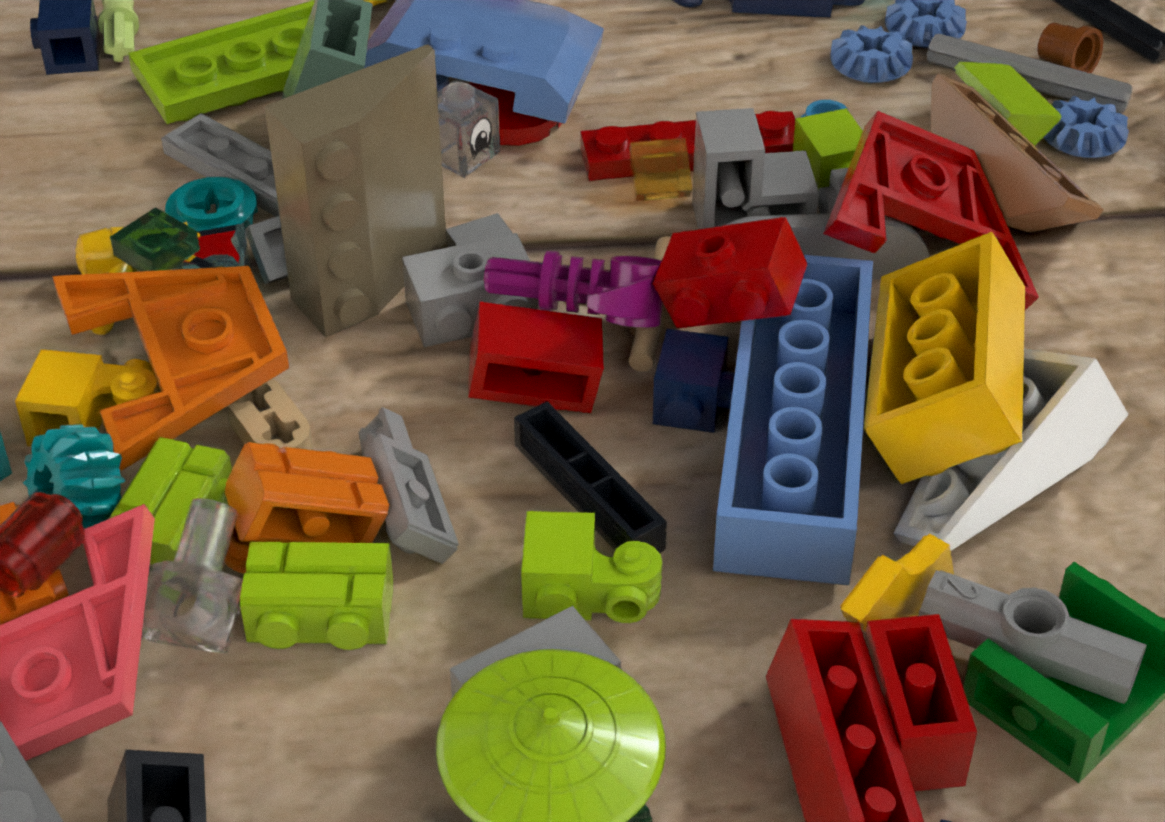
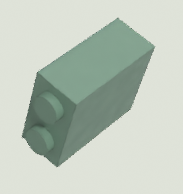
(331, 44)

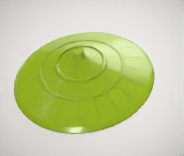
(550, 741)

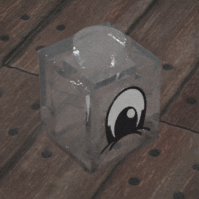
(467, 127)

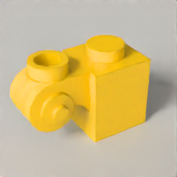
(74, 387)

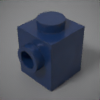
(67, 36)
(692, 381)

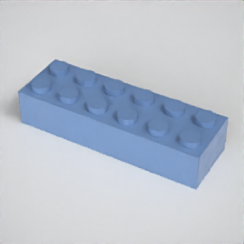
(798, 432)

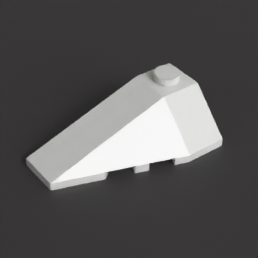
(1066, 421)

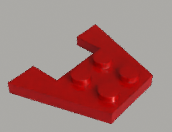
(921, 182)

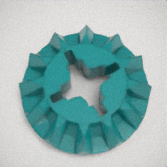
(193, 200)

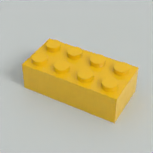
(947, 360)

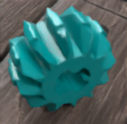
(78, 466)

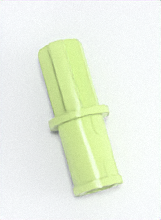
(118, 26)

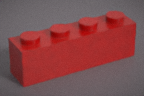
(838, 727)

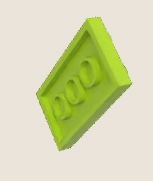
(221, 64)

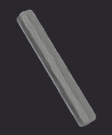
(1041, 75)

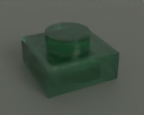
(155, 242)

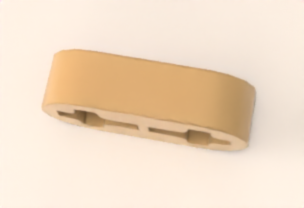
(279, 418)

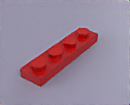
(607, 148)

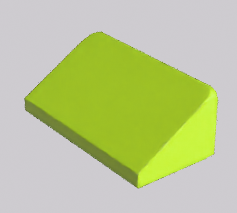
(1011, 97)

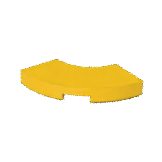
(897, 587)

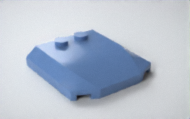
(499, 44)

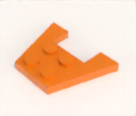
(202, 336)

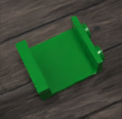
(1059, 719)

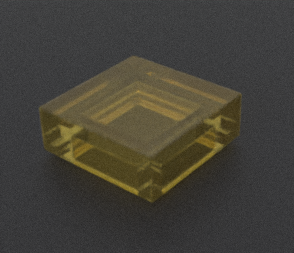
(660, 169)

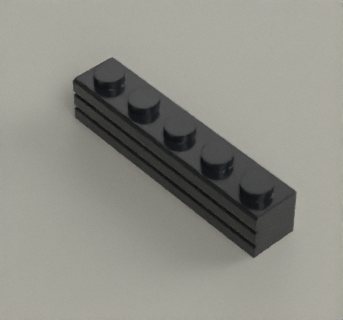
(587, 479)

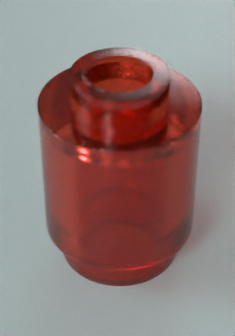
(37, 541)

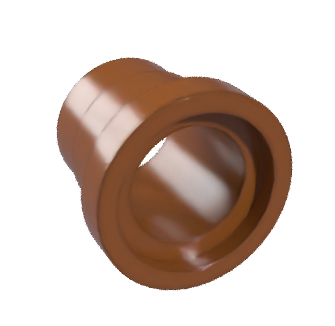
(1071, 46)

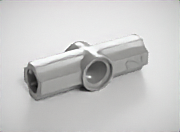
(1037, 632)

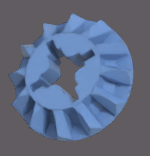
(923, 19)
(871, 55)
(1097, 129)

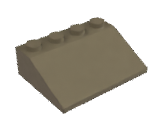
(358, 186)

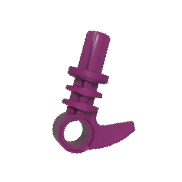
(620, 293)

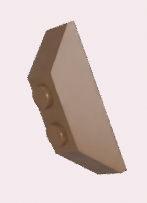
(1023, 180)

